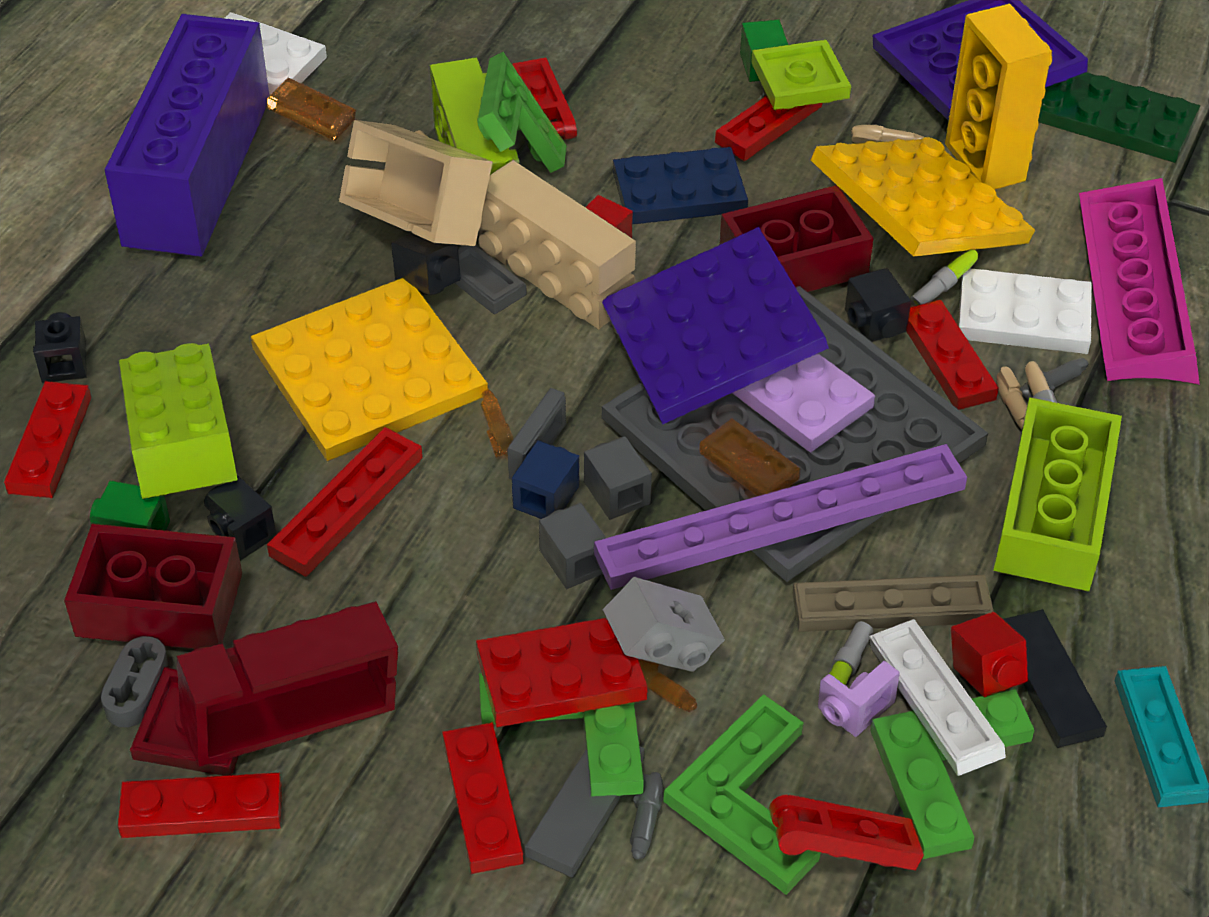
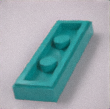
(1162, 737)

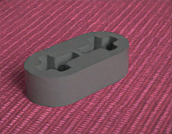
(126, 677)

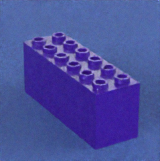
(188, 135)

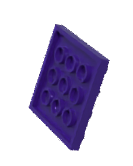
(930, 46)
(713, 325)

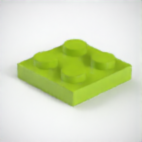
(800, 74)

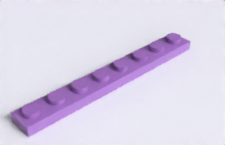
(778, 516)

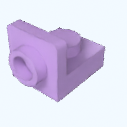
(863, 701)

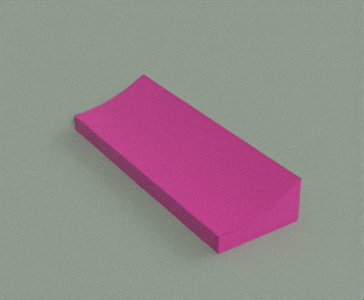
(1138, 283)

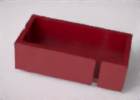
(287, 683)

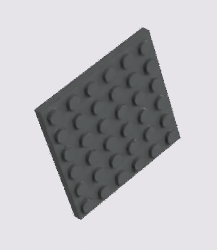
(902, 422)

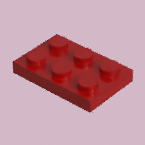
(558, 672)

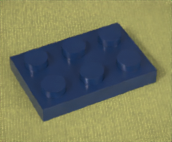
(680, 185)

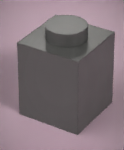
(617, 477)
(568, 544)

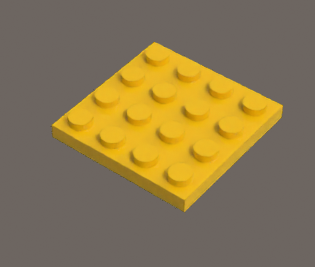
(922, 196)
(368, 367)

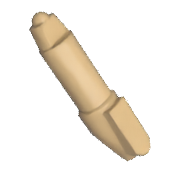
(878, 133)
(1012, 395)

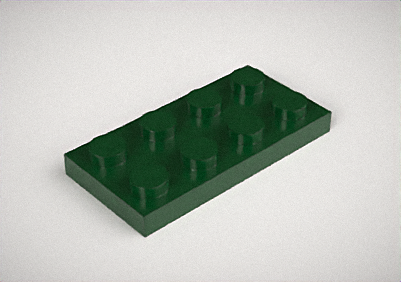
(1120, 114)

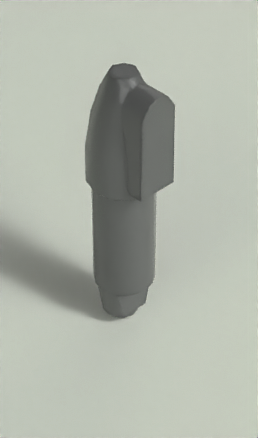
(1059, 375)
(647, 807)

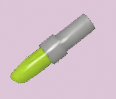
(945, 278)
(849, 656)

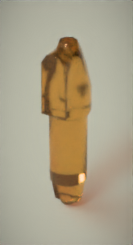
(499, 433)
(666, 687)

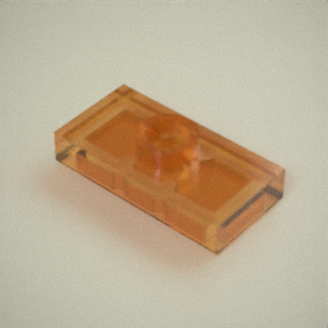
(311, 109)
(749, 459)

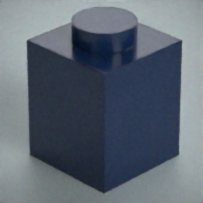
(545, 480)

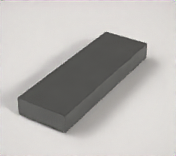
(571, 822)

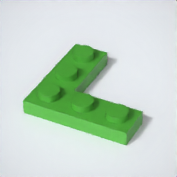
(510, 108)
(610, 746)
(921, 778)
(714, 796)

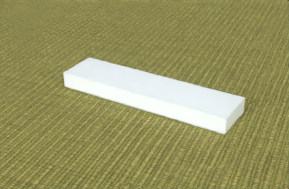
(938, 698)

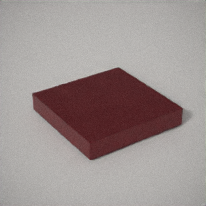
(162, 736)

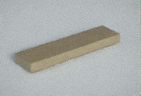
(890, 602)

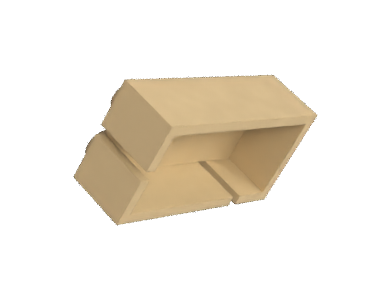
(424, 183)
(555, 242)

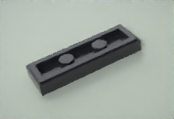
(1055, 683)

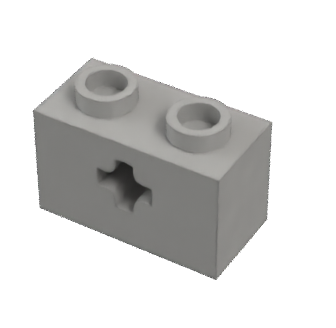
(663, 625)

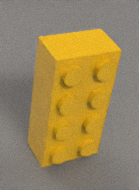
(997, 95)

